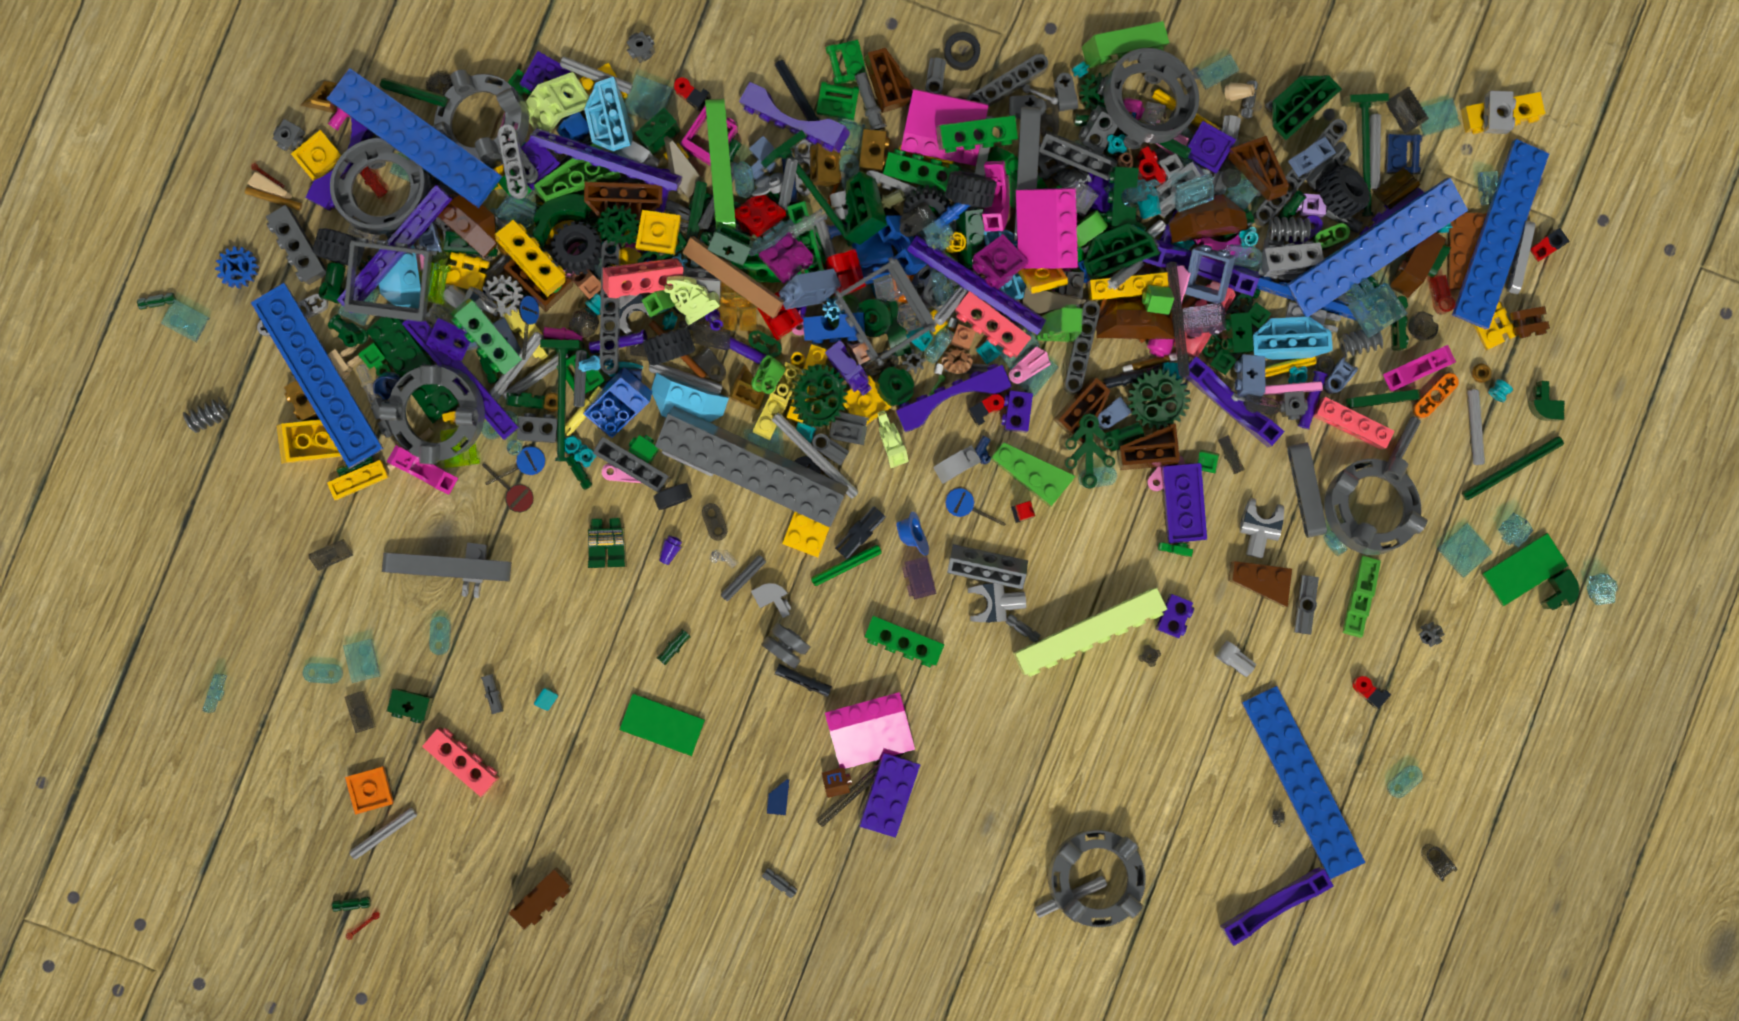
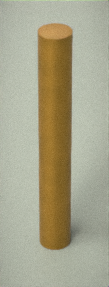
(273, 198)

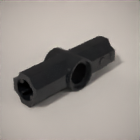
(860, 532)

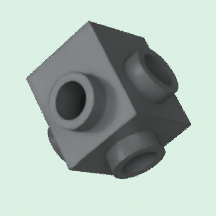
(640, 53)
(288, 136)
(1295, 398)

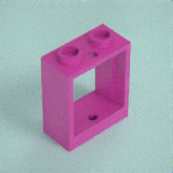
(696, 151)

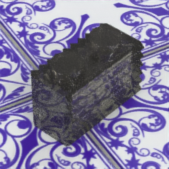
(1407, 110)

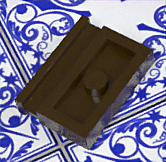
(1396, 188)

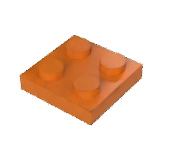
(369, 790)

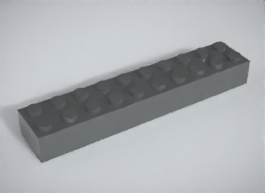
(751, 466)

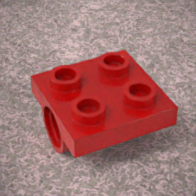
(1147, 161)
(758, 215)
(847, 269)
(784, 321)

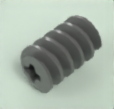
(1289, 228)
(1359, 340)
(206, 416)

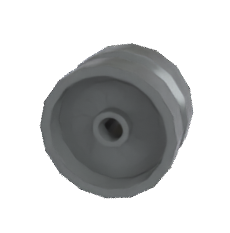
(786, 645)

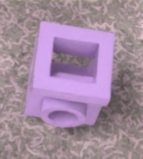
(1316, 201)

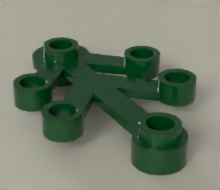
(1088, 448)

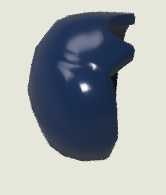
(385, 383)

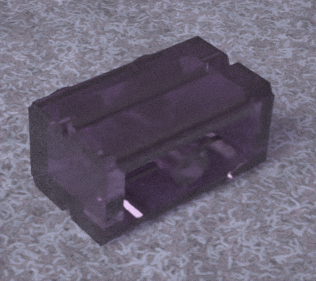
(1204, 319)
(919, 577)

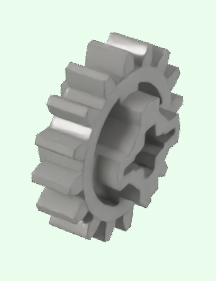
(510, 296)

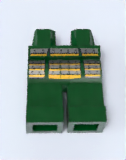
(602, 539)

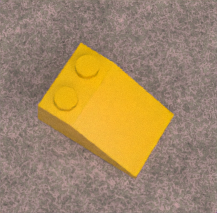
(305, 442)

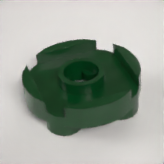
(883, 313)
(888, 393)
(525, 400)

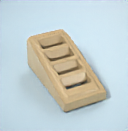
(262, 183)

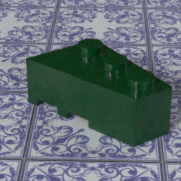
(864, 208)

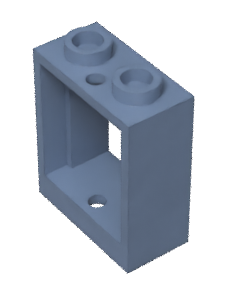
(809, 289)
(1204, 292)

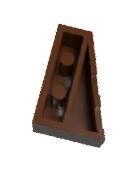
(889, 83)
(1260, 166)
(1417, 265)
(531, 289)
(1087, 401)
(1151, 451)
(1265, 580)
(541, 899)

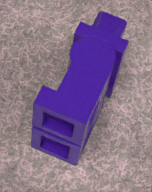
(848, 369)

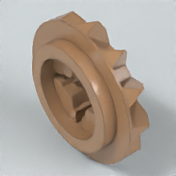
(961, 365)

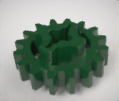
(1092, 93)
(627, 224)

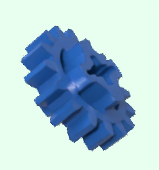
(231, 272)

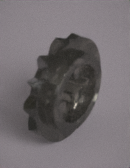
(433, 82)

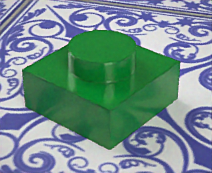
(1208, 461)

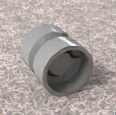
(838, 201)

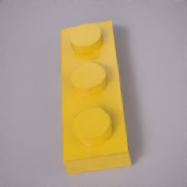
(358, 480)

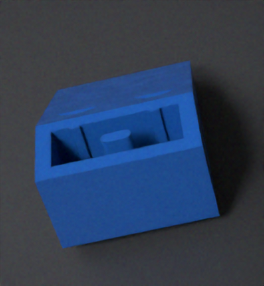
(873, 255)
(618, 402)

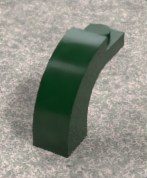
(558, 210)

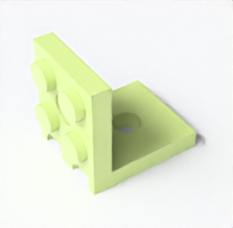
(549, 104)

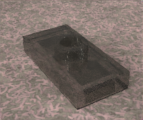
(330, 554)
(359, 712)

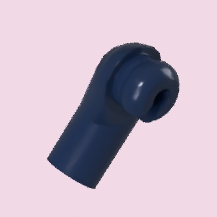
(982, 451)

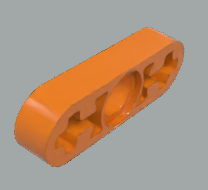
(1441, 382)

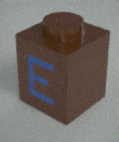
(836, 782)

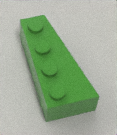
(1113, 45)
(571, 178)
(1061, 325)
(1034, 474)

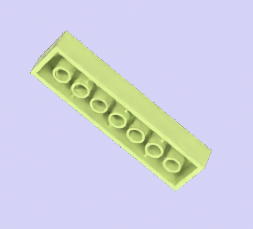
(1091, 630)

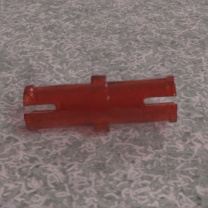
(372, 181)

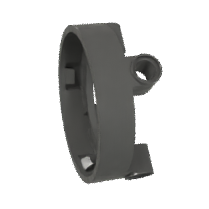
(1157, 66)
(509, 99)
(375, 154)
(468, 416)
(1363, 536)
(1071, 851)

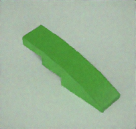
(1361, 596)

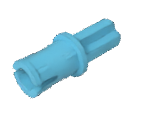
(592, 363)

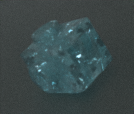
(1242, 193)
(932, 235)
(1515, 530)
(1602, 589)

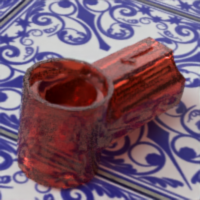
(1441, 292)

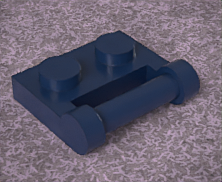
(1397, 153)

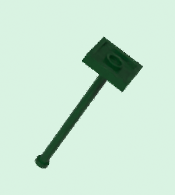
(1365, 102)
(785, 151)
(562, 348)

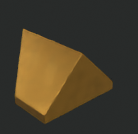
(319, 98)
(743, 391)

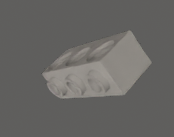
(1168, 190)
(1285, 264)

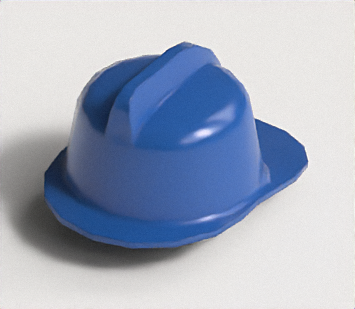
(912, 533)

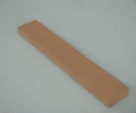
(733, 277)

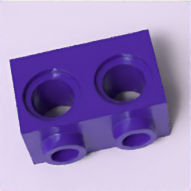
(451, 335)
(1022, 412)
(1171, 614)

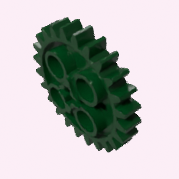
(1154, 382)
(822, 412)

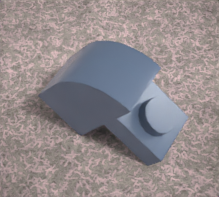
(760, 151)
(1312, 157)

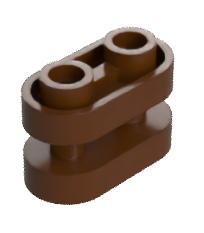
(1525, 330)

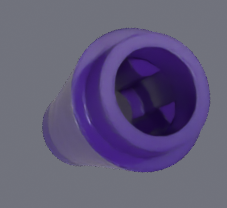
(670, 549)

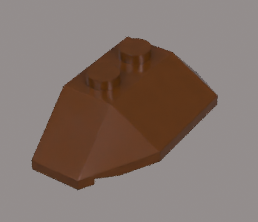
(633, 196)
(1208, 220)
(470, 223)
(1131, 321)

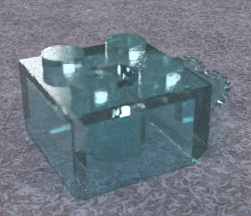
(1375, 308)

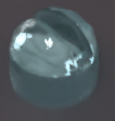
(518, 449)

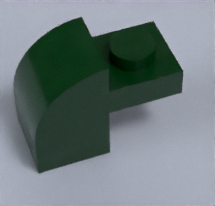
(1544, 408)
(1566, 590)

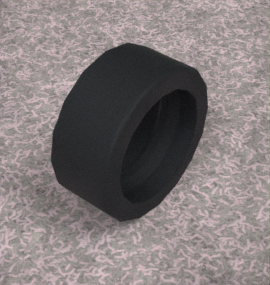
(959, 36)
(672, 496)

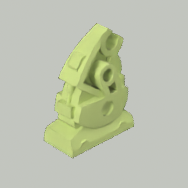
(692, 298)
(891, 441)

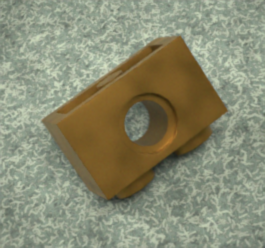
(873, 139)
(818, 172)
(293, 395)

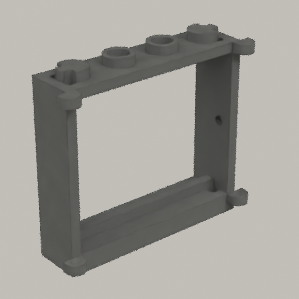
(911, 296)
(387, 310)

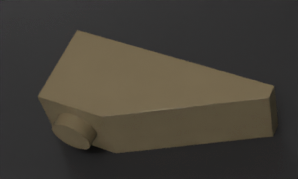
(681, 166)
(1049, 301)

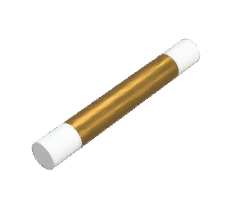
(1149, 363)
(939, 367)

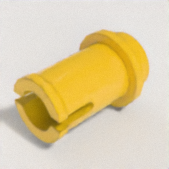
(798, 364)

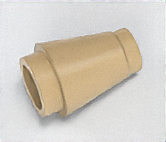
(1237, 91)

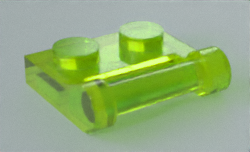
(437, 282)
(459, 461)

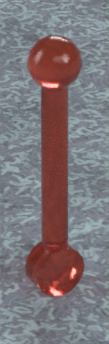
(254, 167)
(376, 915)

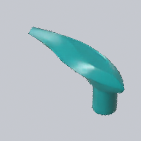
(624, 364)

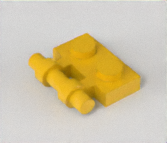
(467, 278)
(1493, 336)

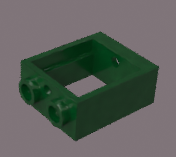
(653, 136)

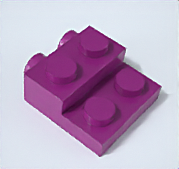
(787, 258)
(999, 262)

